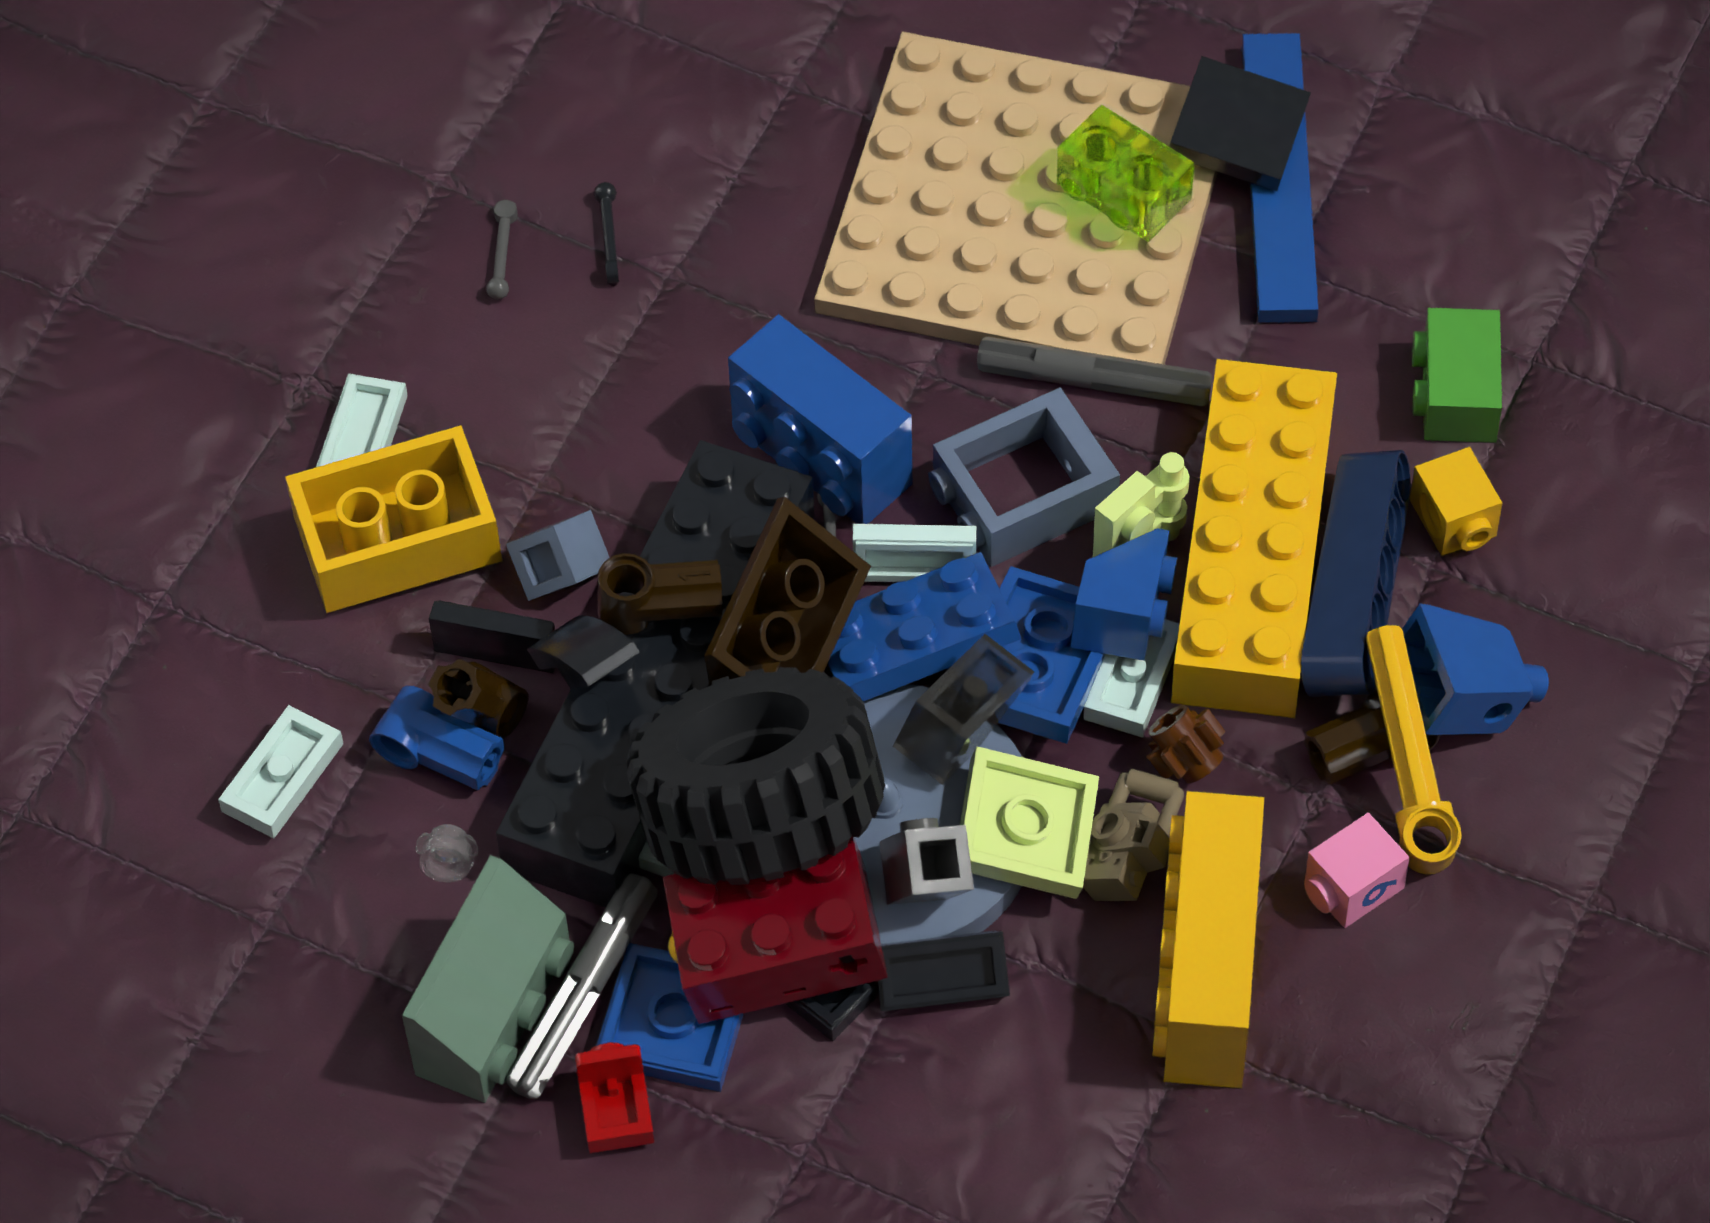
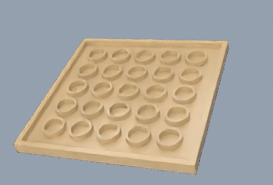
(964, 219)

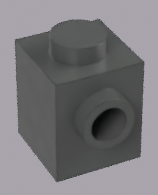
(926, 862)

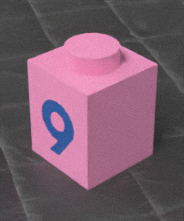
(1355, 871)

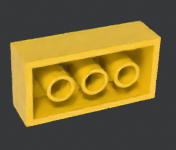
(1209, 939)

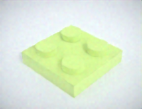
(1028, 821)

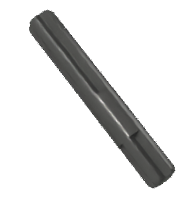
(1094, 371)
(581, 986)

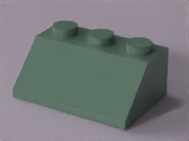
(486, 983)

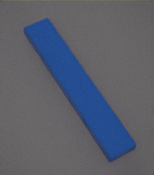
(1283, 217)

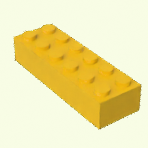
(1254, 539)

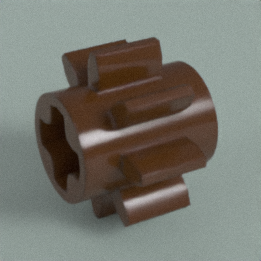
(1186, 744)

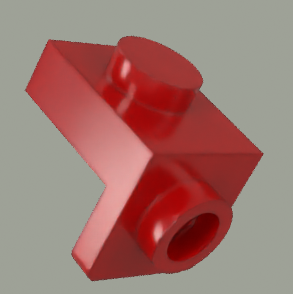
(614, 1097)

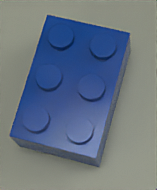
(820, 420)

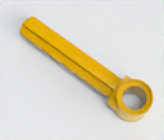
(1410, 752)

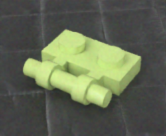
(1143, 505)

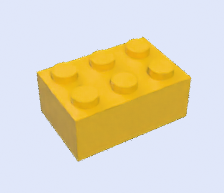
(394, 518)

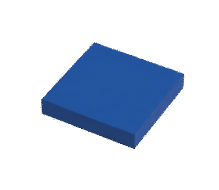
(654, 1013)

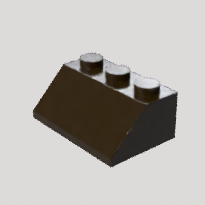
(787, 599)

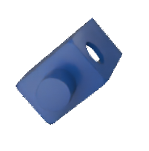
(1468, 673)

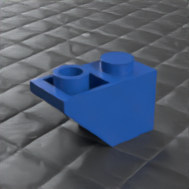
(1120, 595)

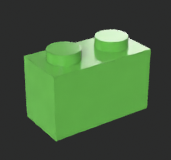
(1460, 375)

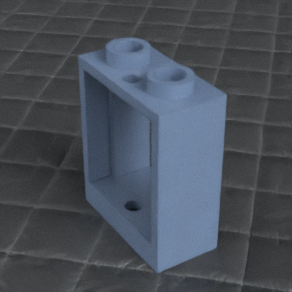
(1044, 517)

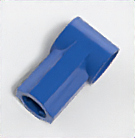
(419, 733)

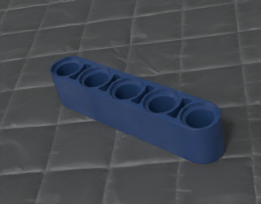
(1355, 572)

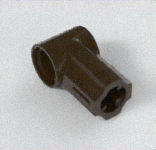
(660, 591)
(478, 697)
(1351, 742)

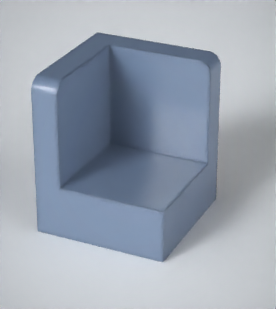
(558, 555)

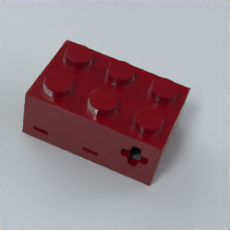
(774, 937)

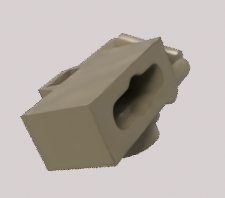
(1130, 836)

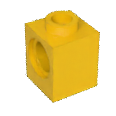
(1456, 502)

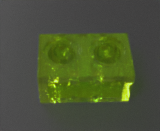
(1124, 173)

